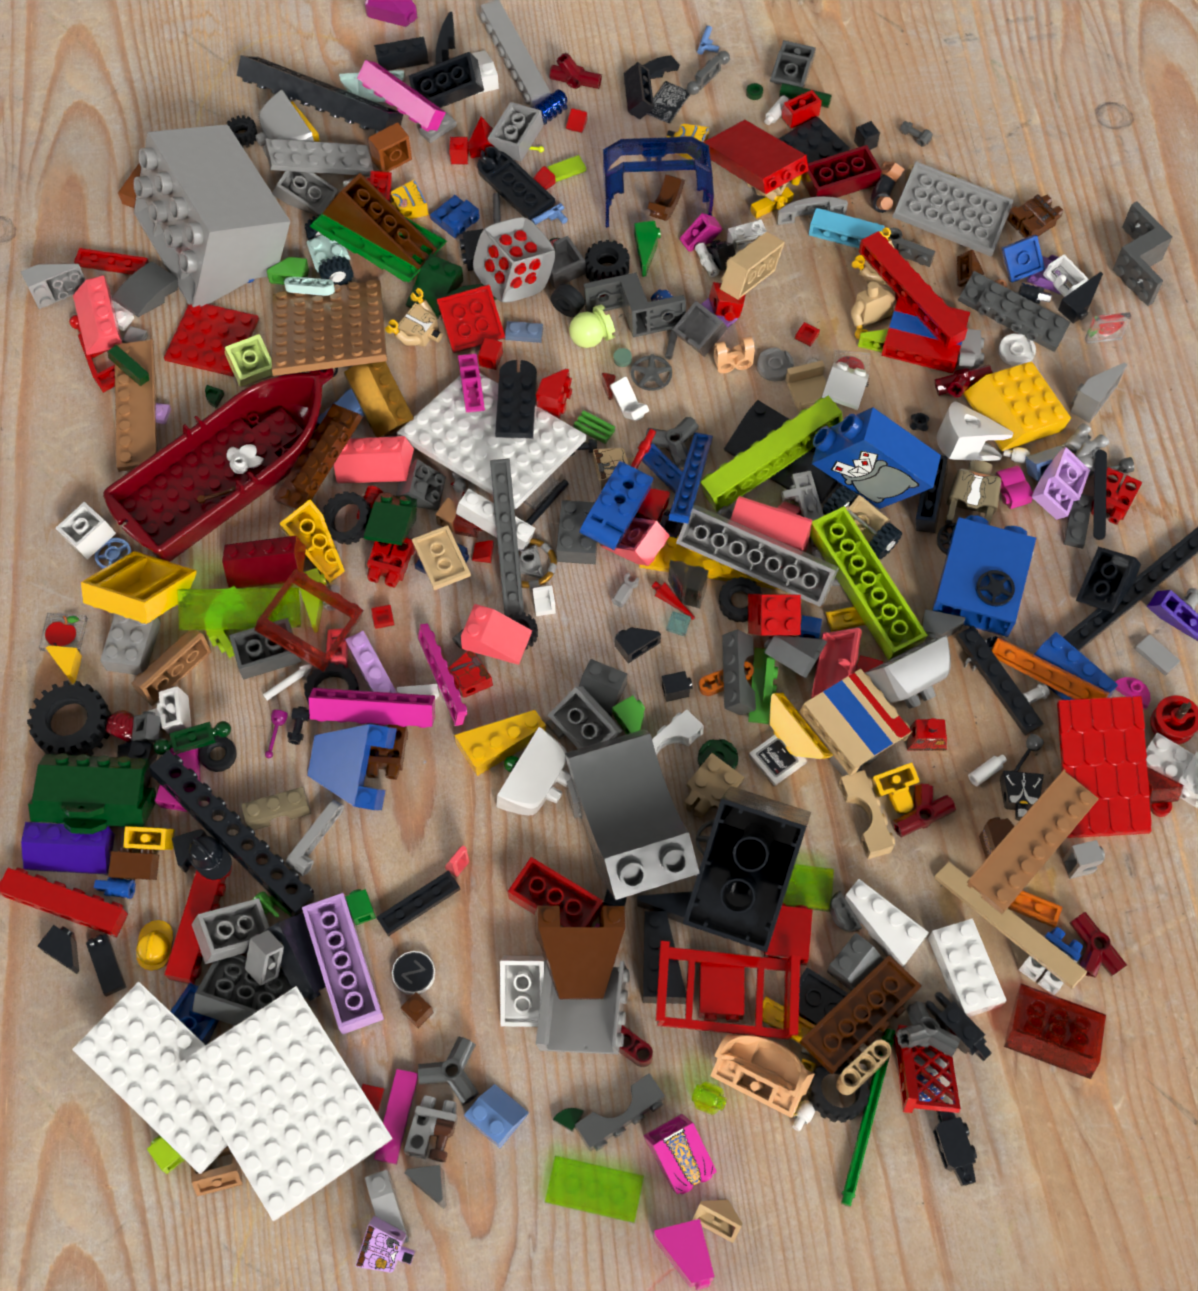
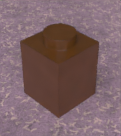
(416, 1010)

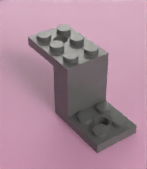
(1143, 252)
(640, 314)

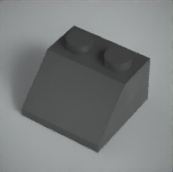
(604, 684)
(854, 962)

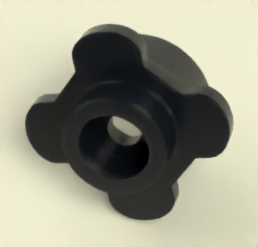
(919, 417)

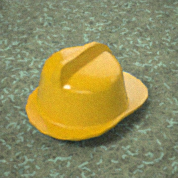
(154, 945)

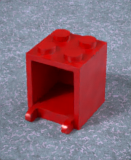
(774, 614)

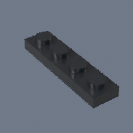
(418, 903)

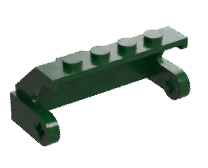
(91, 792)

